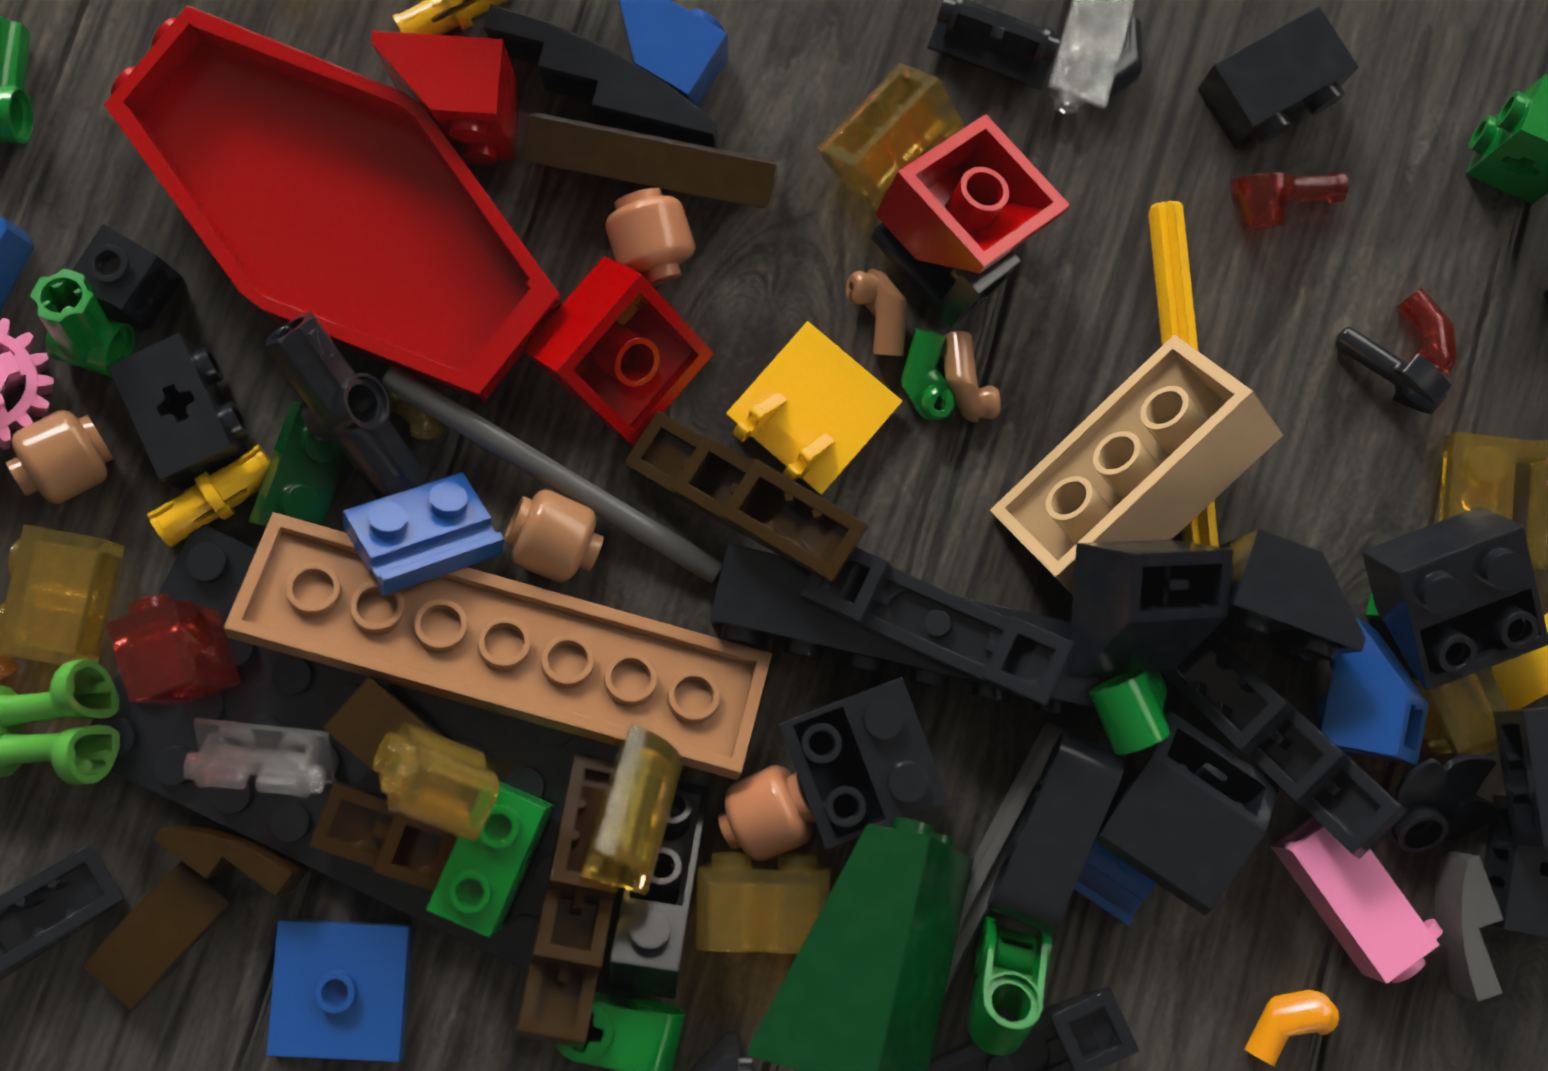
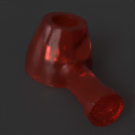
(1265, 199)

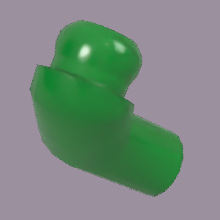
(923, 379)

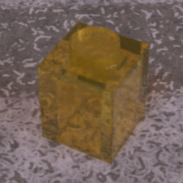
(1462, 714)

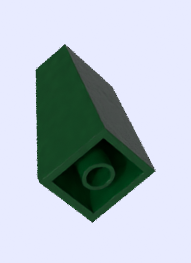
(874, 960)

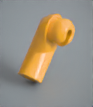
(1291, 1016)

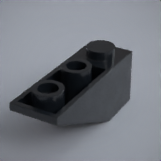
(654, 925)

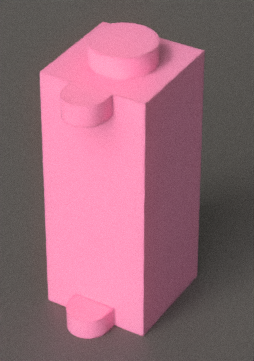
(1358, 903)

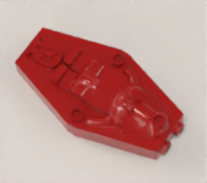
(333, 202)

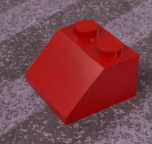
(463, 87)
(969, 200)
(619, 349)

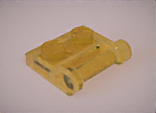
(1482, 473)

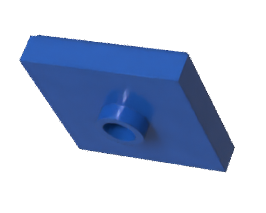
(340, 990)

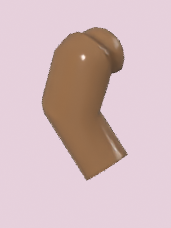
(885, 304)
(961, 379)

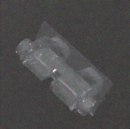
(1089, 53)
(282, 757)

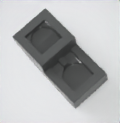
(1461, 907)

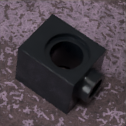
(127, 276)

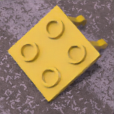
(813, 409)

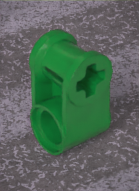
(1009, 974)
(634, 1035)

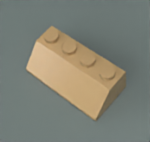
(1140, 460)

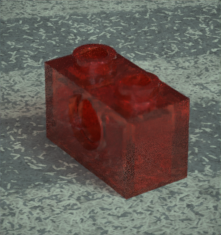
(172, 651)

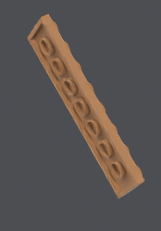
(502, 647)

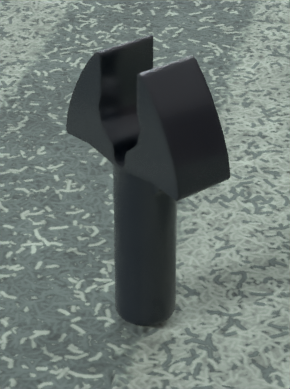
(1416, 383)

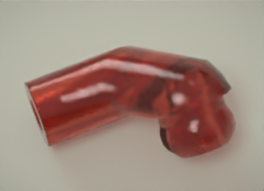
(1434, 327)

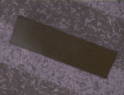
(649, 160)

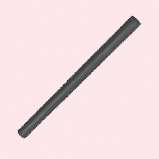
(551, 473)

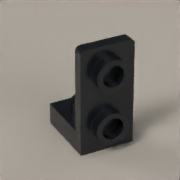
(947, 289)

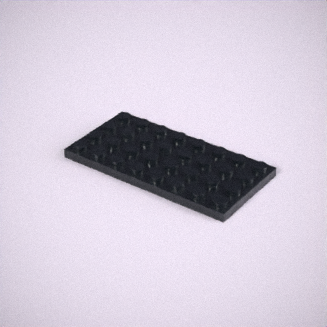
(306, 695)

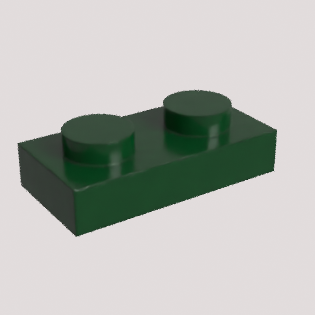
(299, 475)

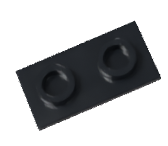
(995, 41)

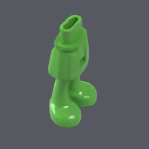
(77, 754)

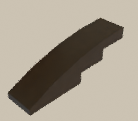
(747, 496)
(571, 920)

